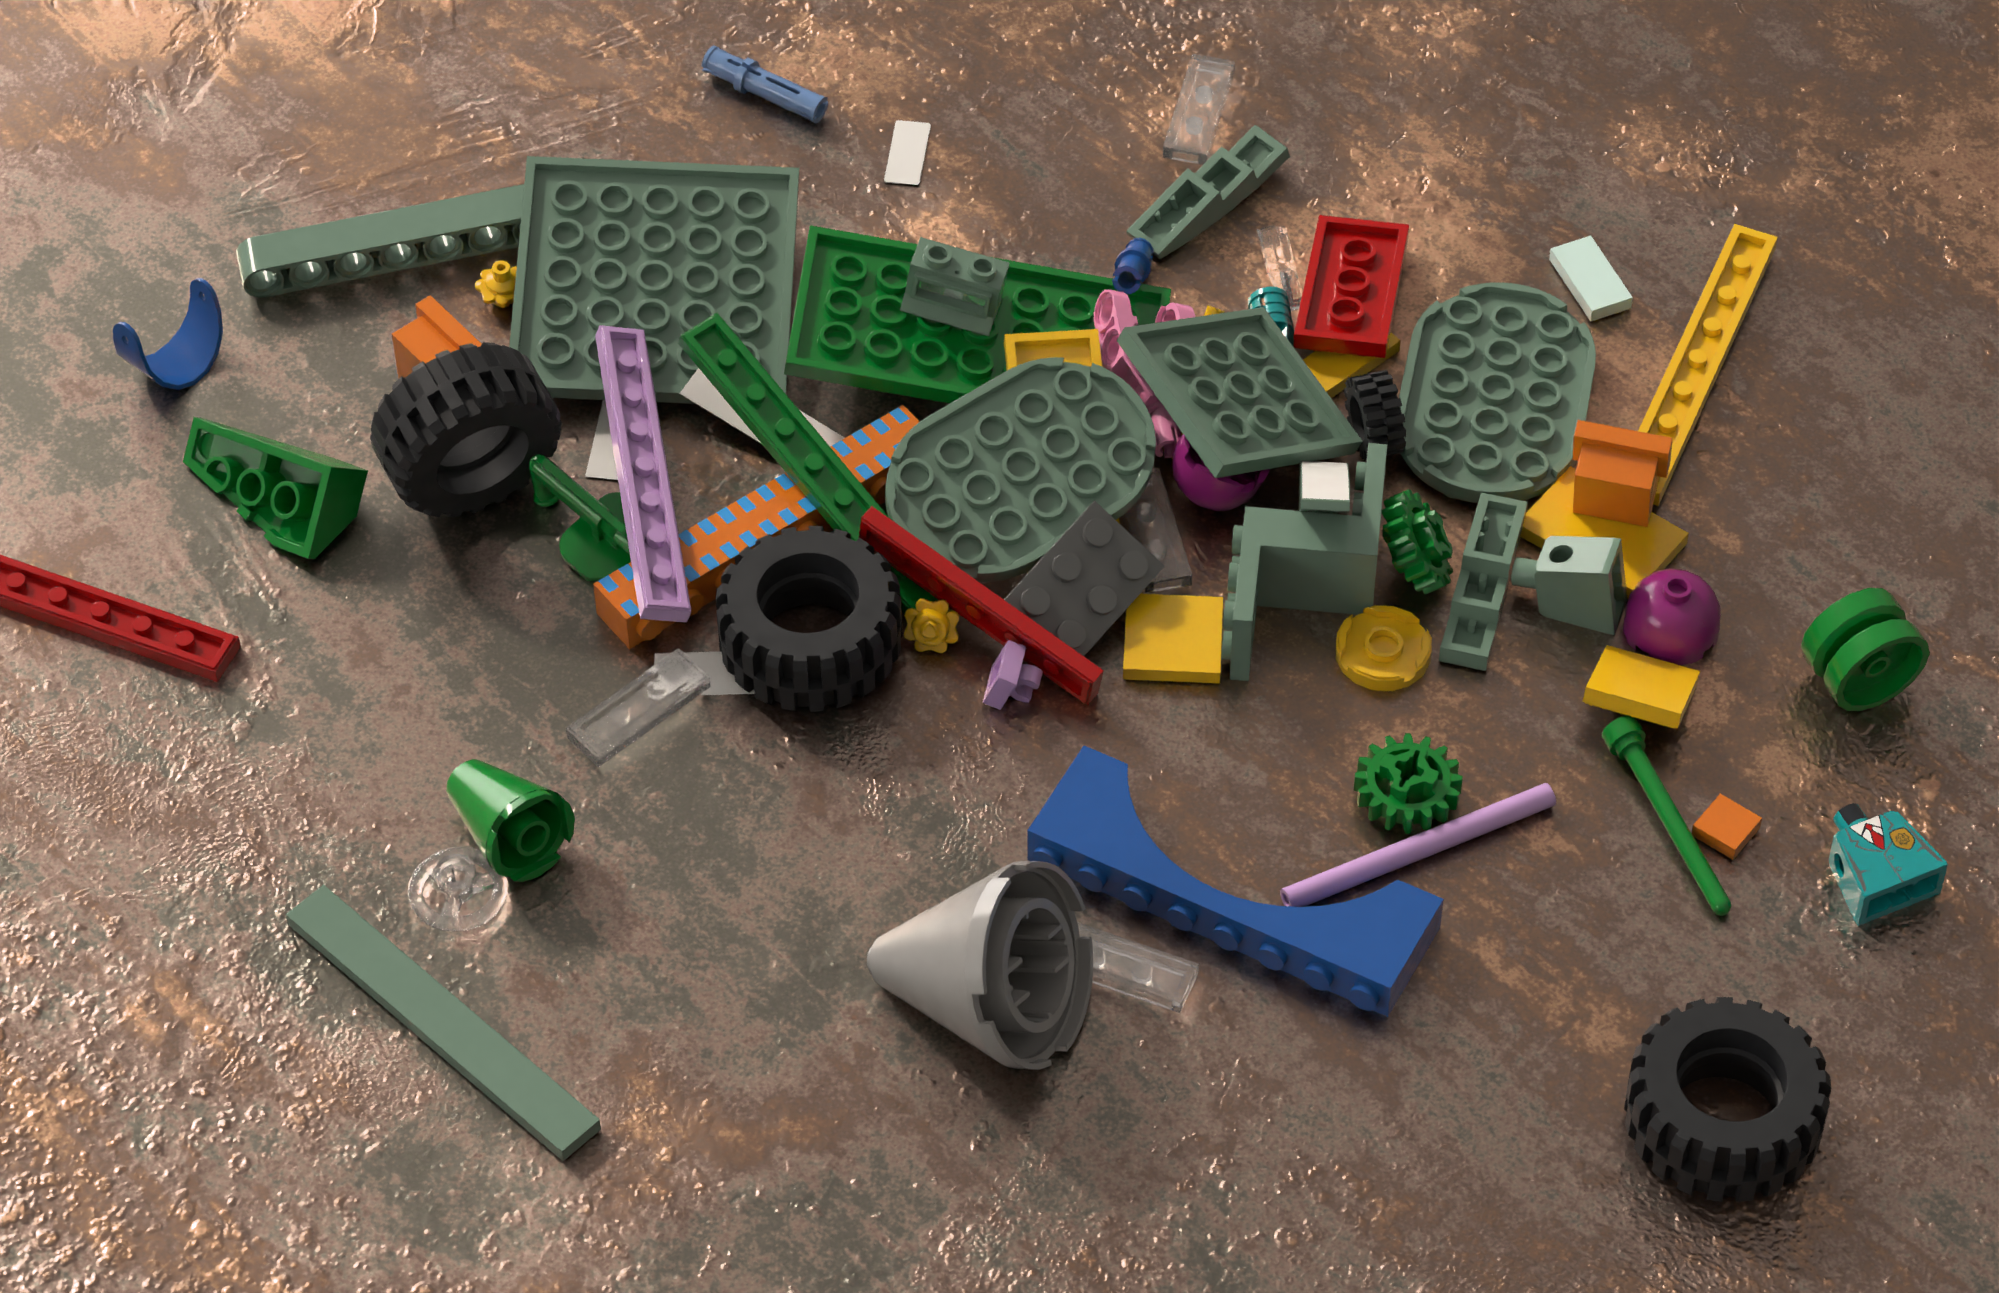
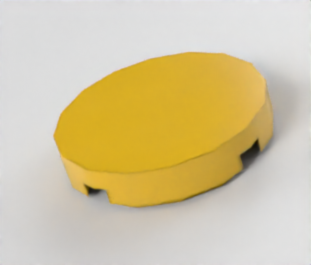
(1383, 648)

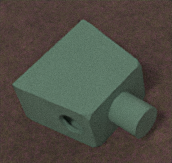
(1577, 581)

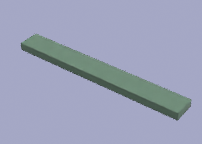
(444, 1023)

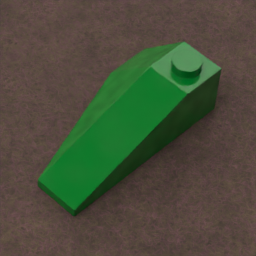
(284, 489)

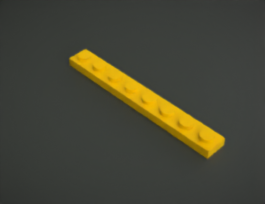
(1707, 341)

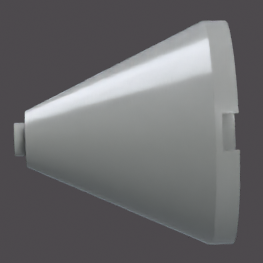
(997, 964)

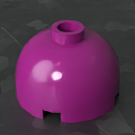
(1204, 489)
(1672, 616)

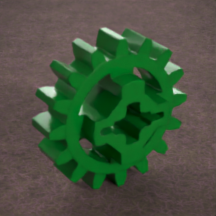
(1417, 541)
(1408, 783)

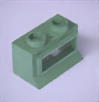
(954, 286)

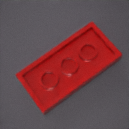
(1351, 286)

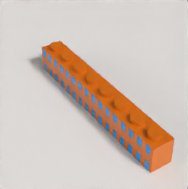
(767, 510)

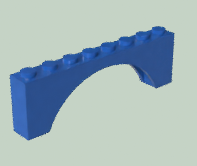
(1349, 948)

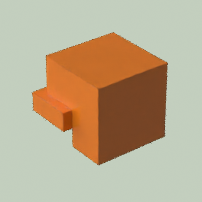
(428, 335)
(1618, 471)

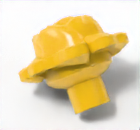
(497, 284)
(931, 625)

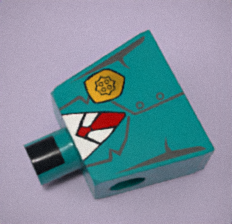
(1882, 863)

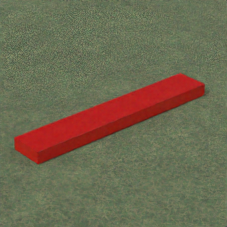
(981, 605)
(115, 620)

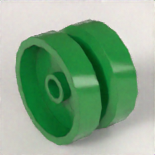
(1865, 649)

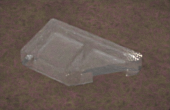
(1280, 262)

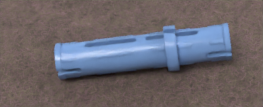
(751, 78)

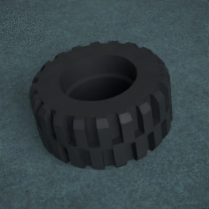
(464, 429)
(803, 571)
(1717, 1153)

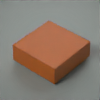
(1726, 826)

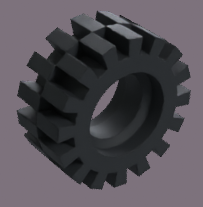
(1375, 411)

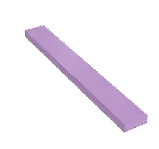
(642, 475)

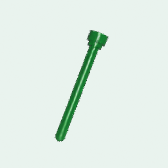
(1626, 739)

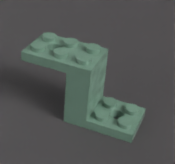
(1303, 561)

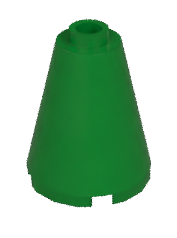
(510, 819)

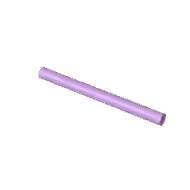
(1418, 846)

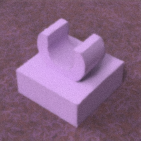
(1011, 677)

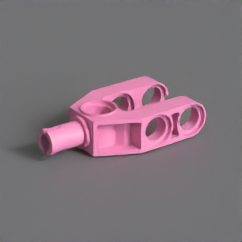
(1110, 317)

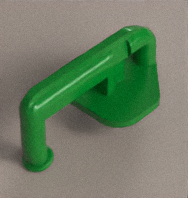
(598, 539)

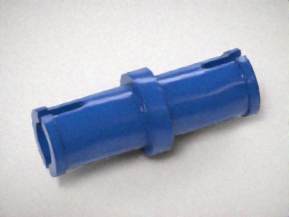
(1133, 265)

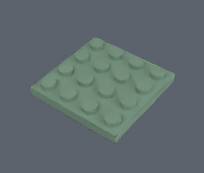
(1239, 391)

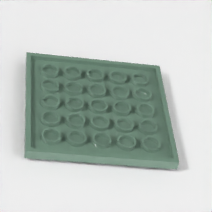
(655, 255)

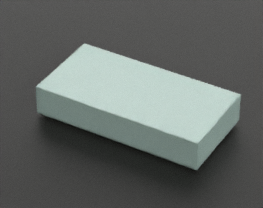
(1590, 278)

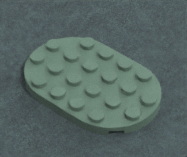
(1495, 392)
(1019, 463)

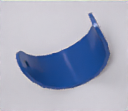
(189, 351)

